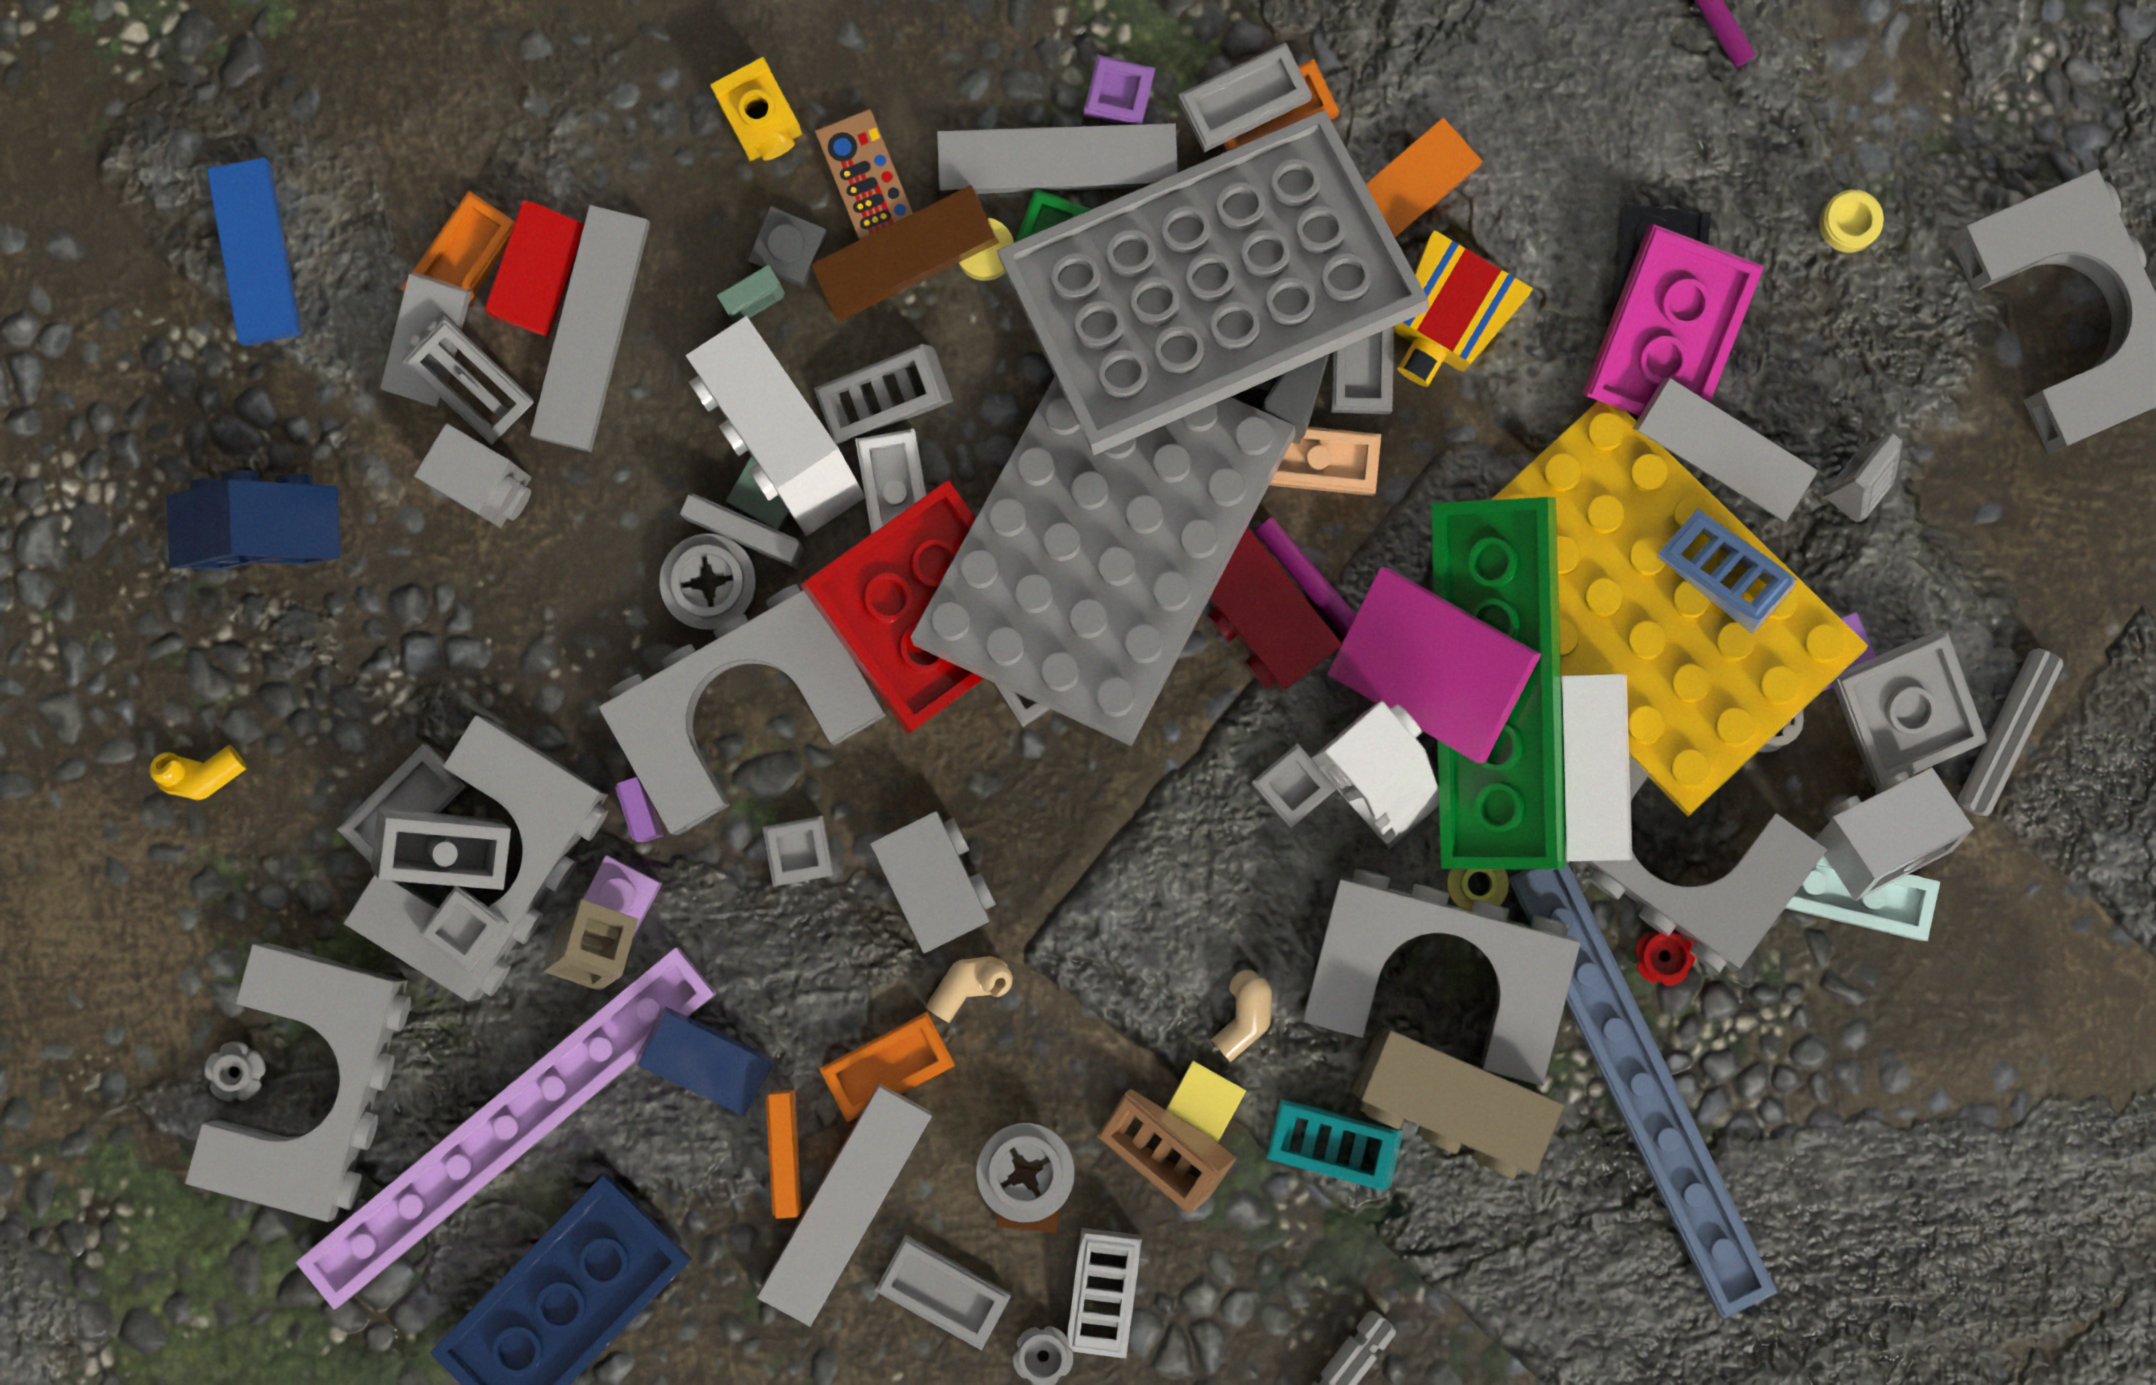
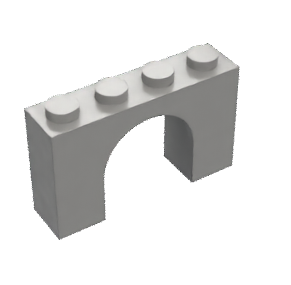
(2081, 230)
(657, 714)
(552, 816)
(1724, 916)
(1529, 964)
(357, 1018)

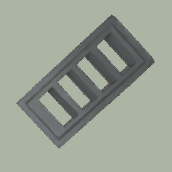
(1295, 395)

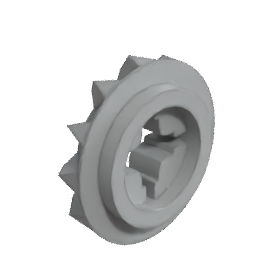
(686, 563)
(1017, 1201)

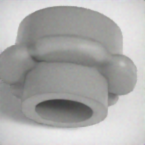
(251, 1072)
(1047, 1371)

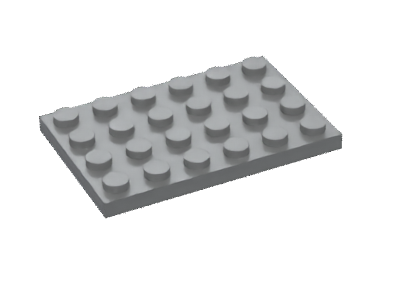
(1211, 282)
(1101, 562)

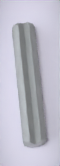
(2010, 732)

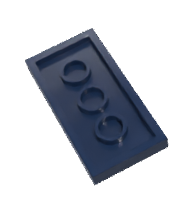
(565, 1295)

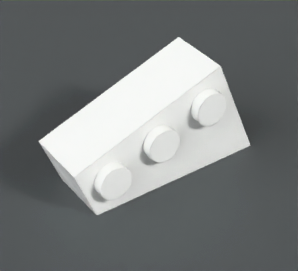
(774, 425)
(1382, 771)

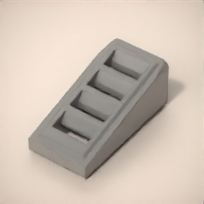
(932, 378)
(1866, 478)
(1109, 1243)

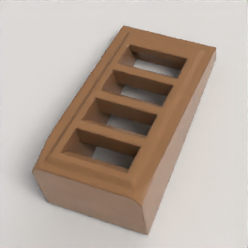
(1193, 1145)

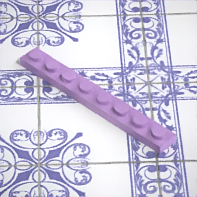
(501, 1131)

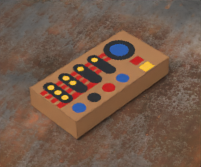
(864, 173)

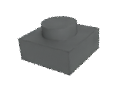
(787, 246)

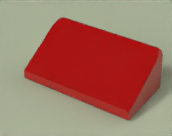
(534, 269)

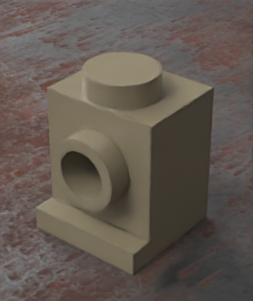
(591, 946)

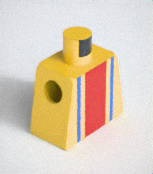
(1465, 309)

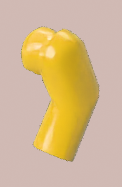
(194, 778)

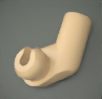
(969, 979)
(1252, 1014)

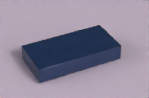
(704, 1061)

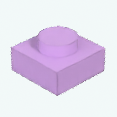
(623, 889)

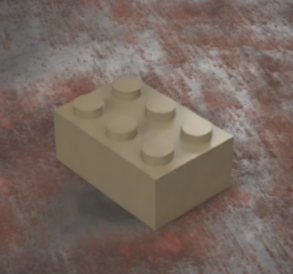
(1455, 1103)

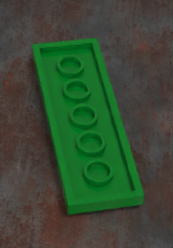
(1504, 570)

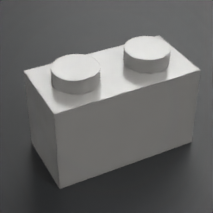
(475, 477)
(1892, 832)
(440, 849)
(933, 881)

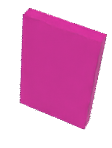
(1672, 320)
(1435, 663)

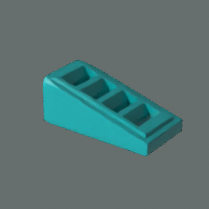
(1386, 1158)

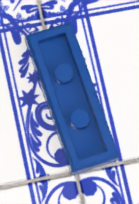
(254, 251)

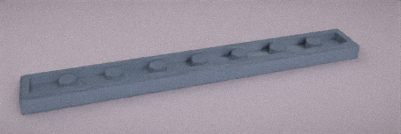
(1649, 1099)

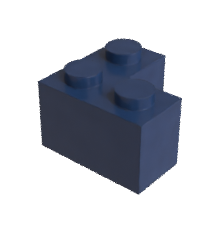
(252, 521)

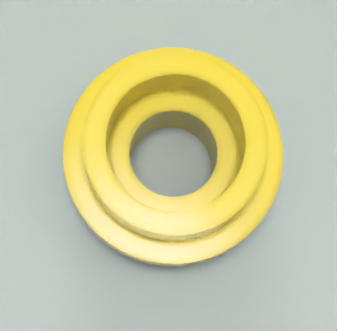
(1462, 897)

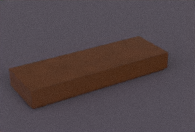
(905, 253)

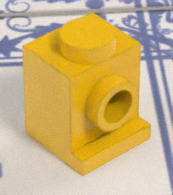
(746, 89)

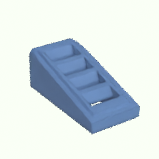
(1759, 566)

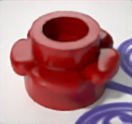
(1668, 972)

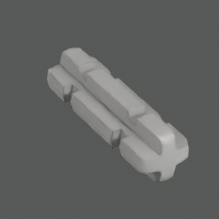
(1357, 1353)

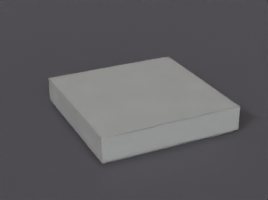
(1909, 708)

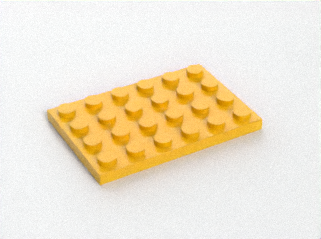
(1696, 679)

